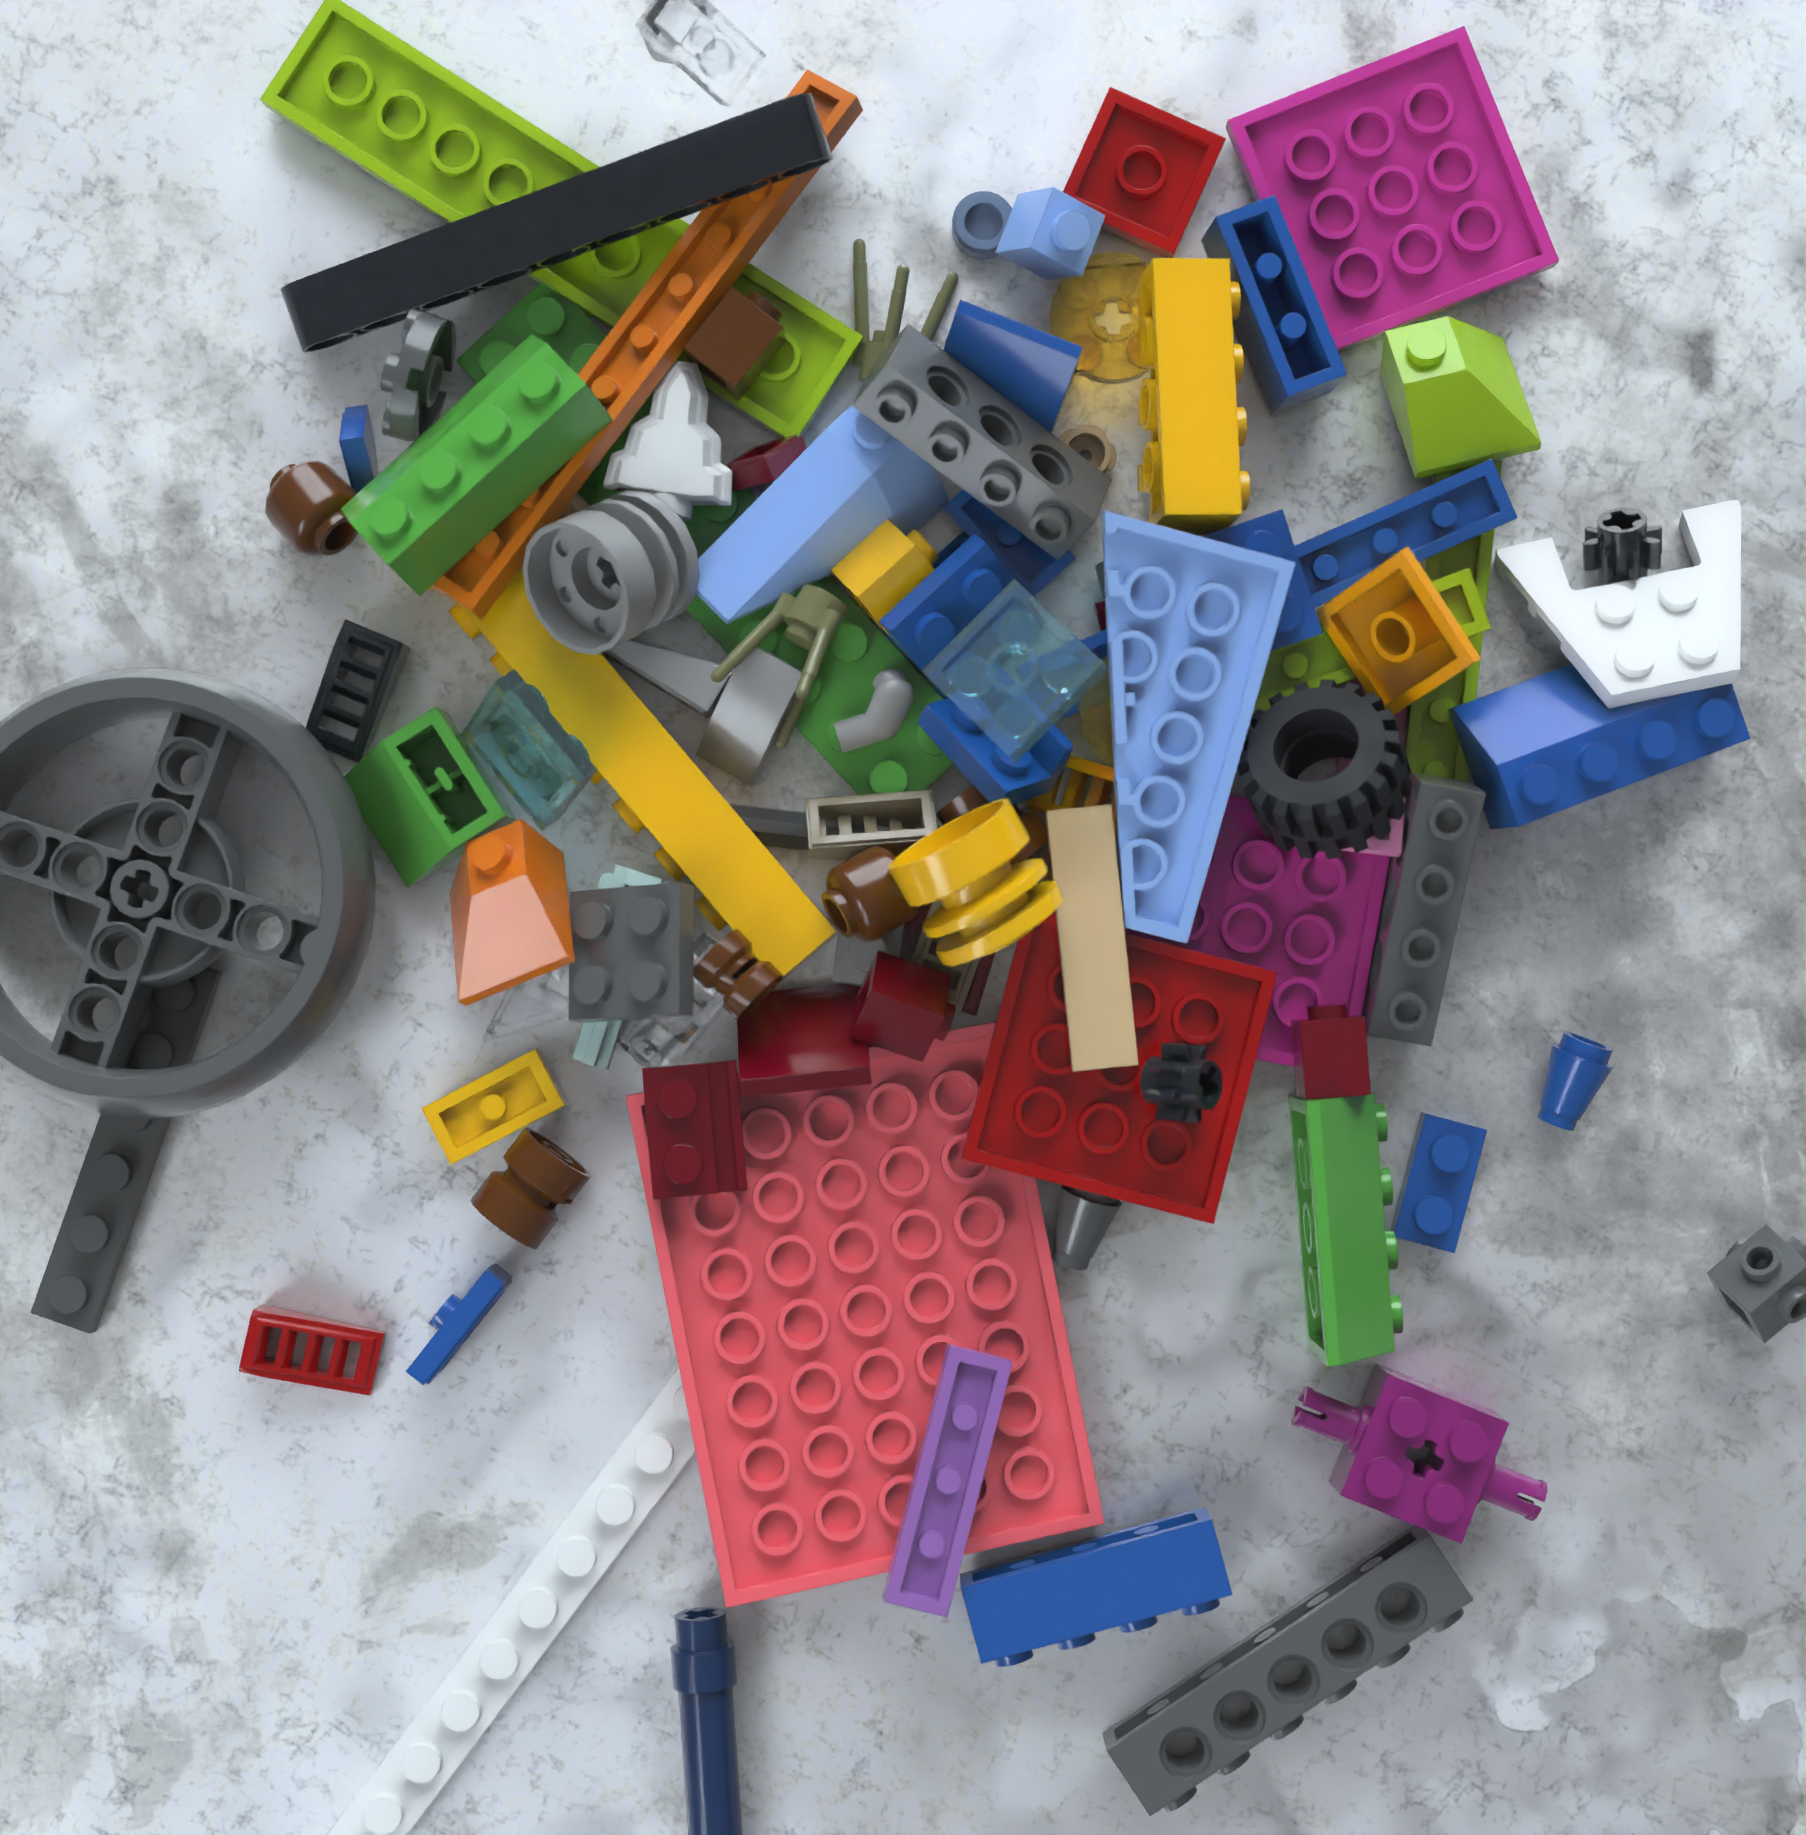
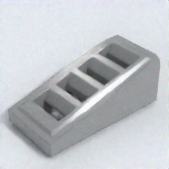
(673, 673)

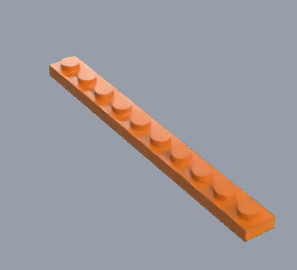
(646, 346)

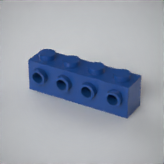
(1094, 1587)

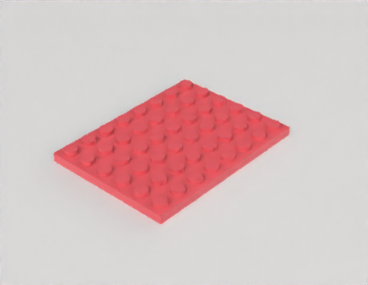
(824, 1316)

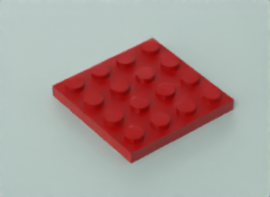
(1094, 1124)

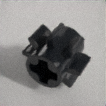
(1622, 546)
(1181, 1082)

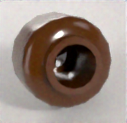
(307, 508)
(865, 897)

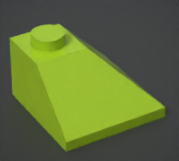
(1454, 396)

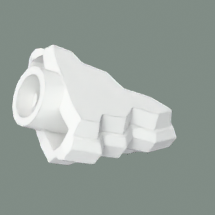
(674, 448)

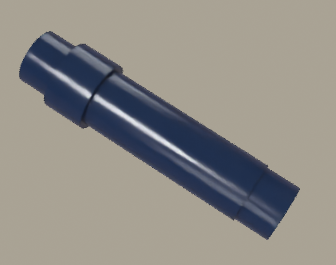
(705, 1678)

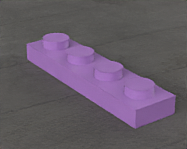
(947, 1480)

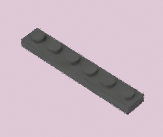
(120, 1166)

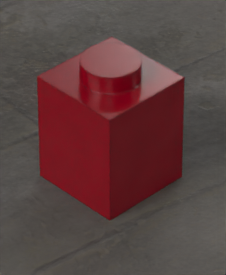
(902, 1007)
(1330, 1053)

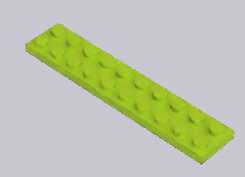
(468, 152)

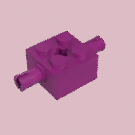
(1432, 1491)

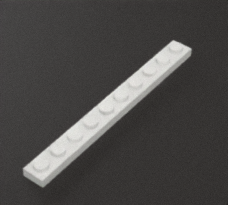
(526, 1621)

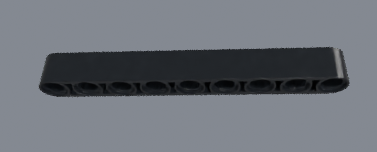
(558, 222)

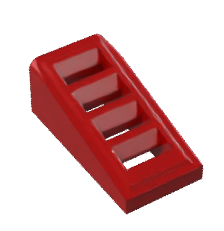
(282, 1368)

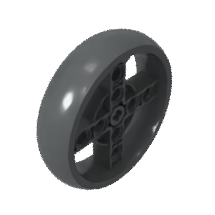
(326, 952)

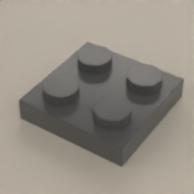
(632, 953)

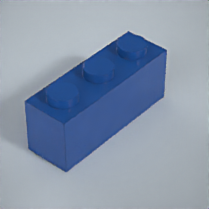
(1278, 307)

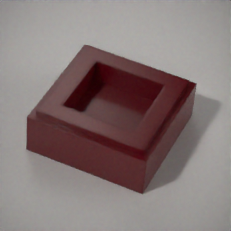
(765, 461)

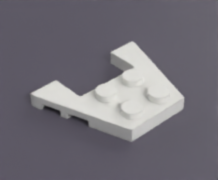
(1649, 633)

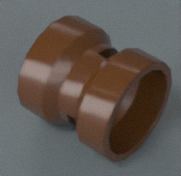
(737, 974)

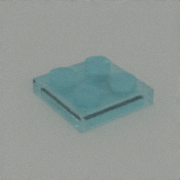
(1015, 670)
(529, 749)

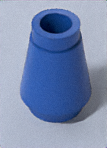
(1572, 1079)

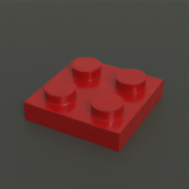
(1143, 171)

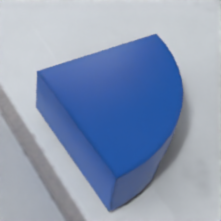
(358, 446)

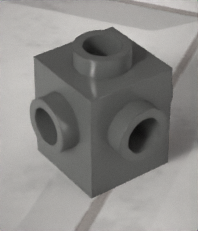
(1763, 1281)

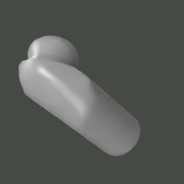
(883, 716)

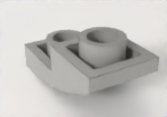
(750, 715)

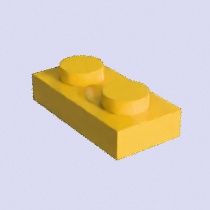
(494, 1106)

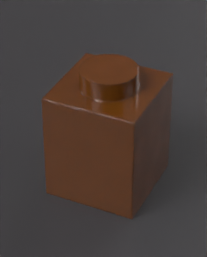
(737, 341)

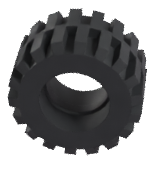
(1316, 727)

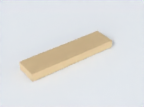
(1092, 938)

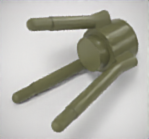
(869, 350)
(811, 626)

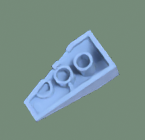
(818, 515)

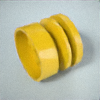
(981, 893)

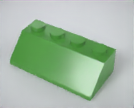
(476, 464)
(1343, 1227)

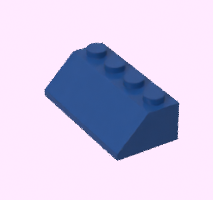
(1560, 745)

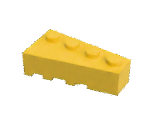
(1191, 395)

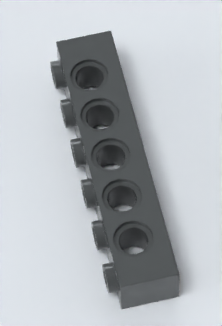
(1249, 1667)

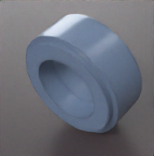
(980, 224)

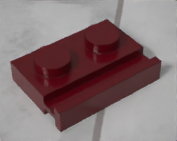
(694, 1129)

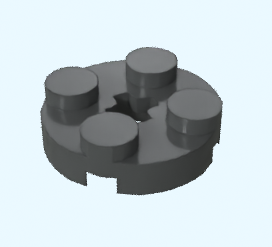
(417, 375)

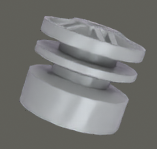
(610, 571)

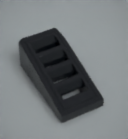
(332, 684)

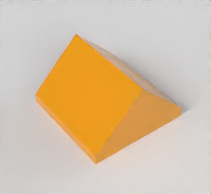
(1397, 632)

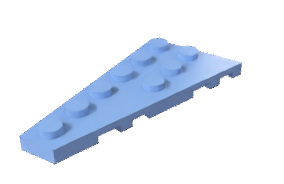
(1184, 675)

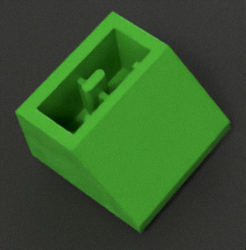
(426, 795)

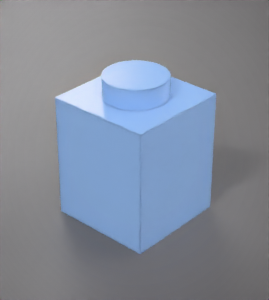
(1050, 233)

